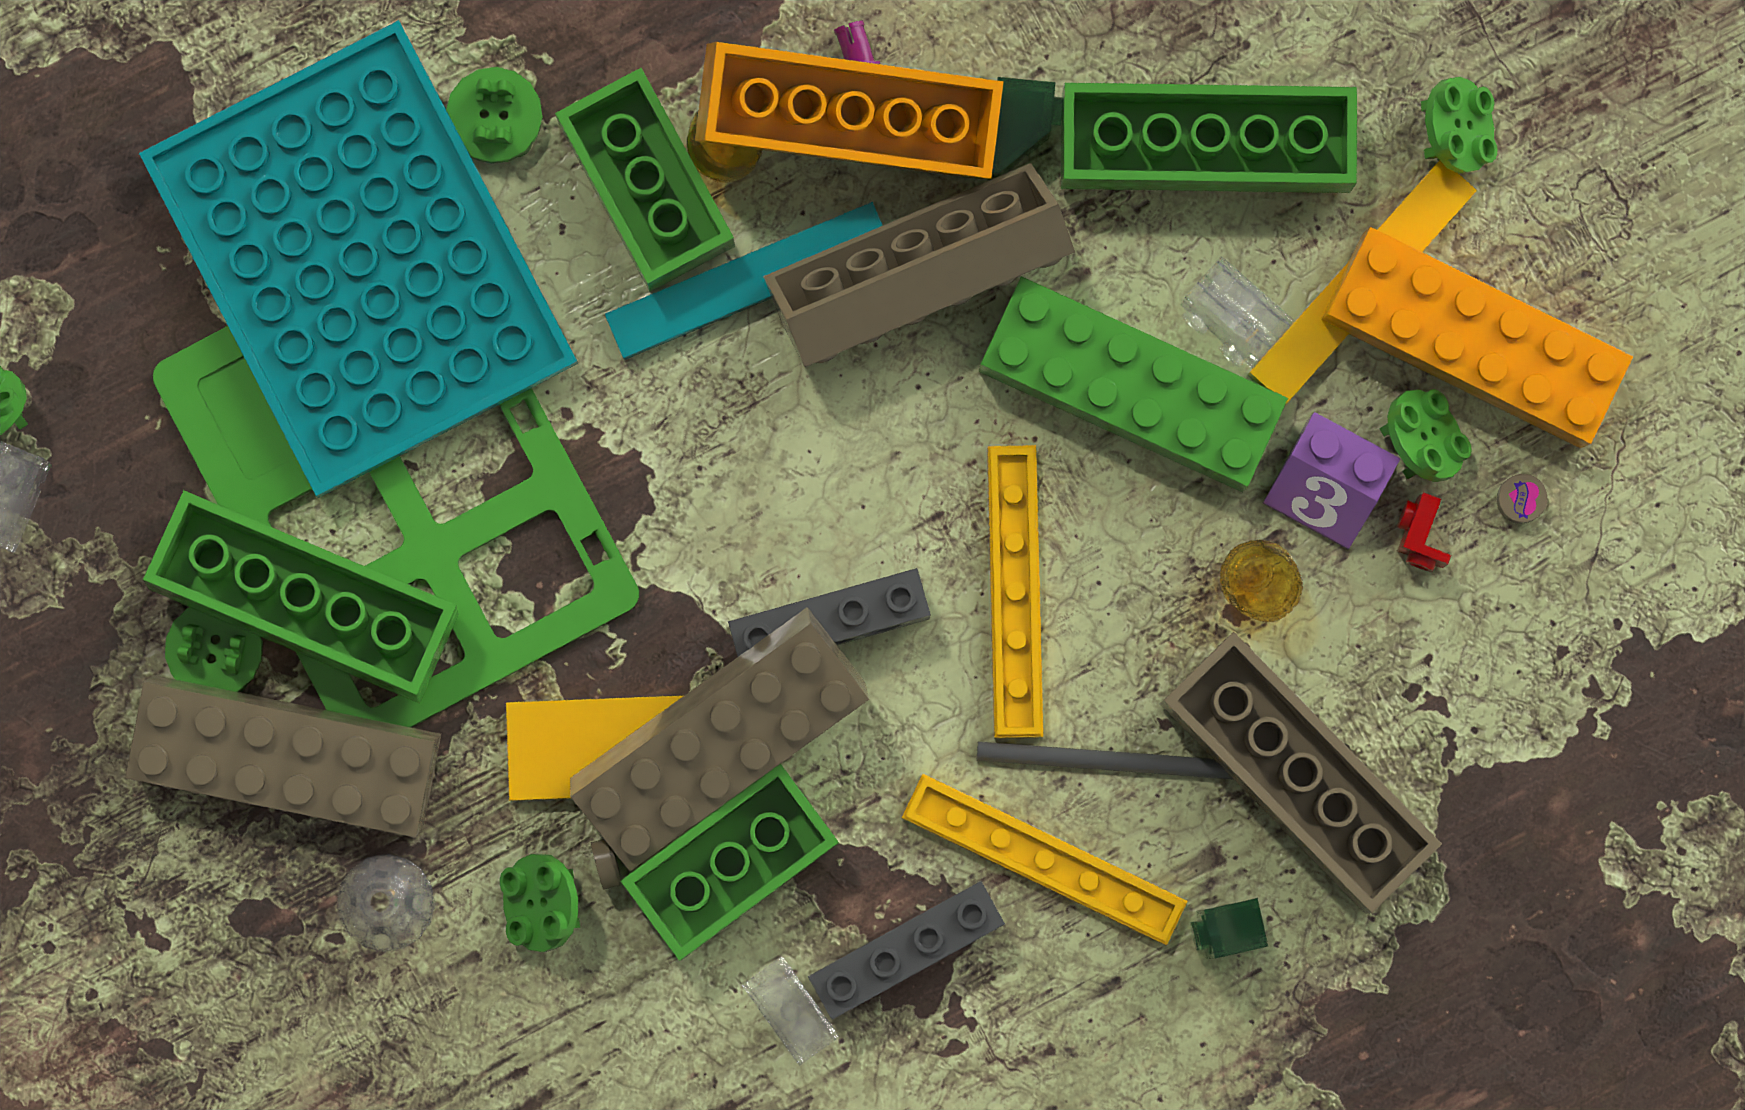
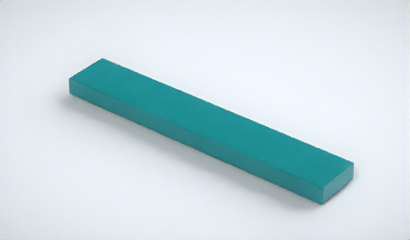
(726, 287)

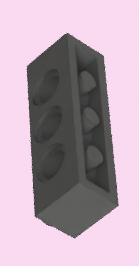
(845, 613)
(906, 950)

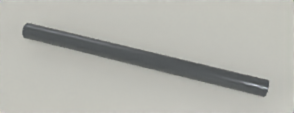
(1100, 760)

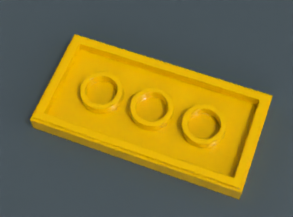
(561, 737)

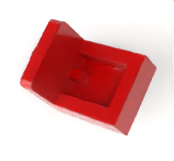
(1417, 522)

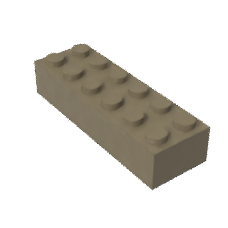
(919, 264)
(718, 739)
(283, 756)
(1300, 774)

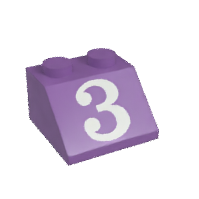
(1331, 480)

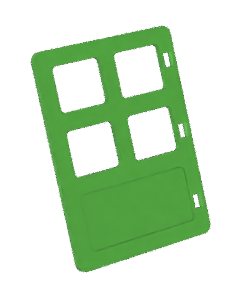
(256, 472)

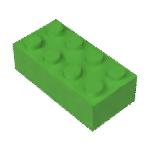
(645, 179)
(729, 862)

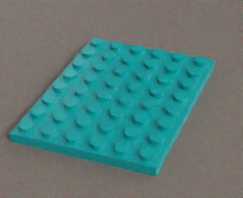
(358, 259)

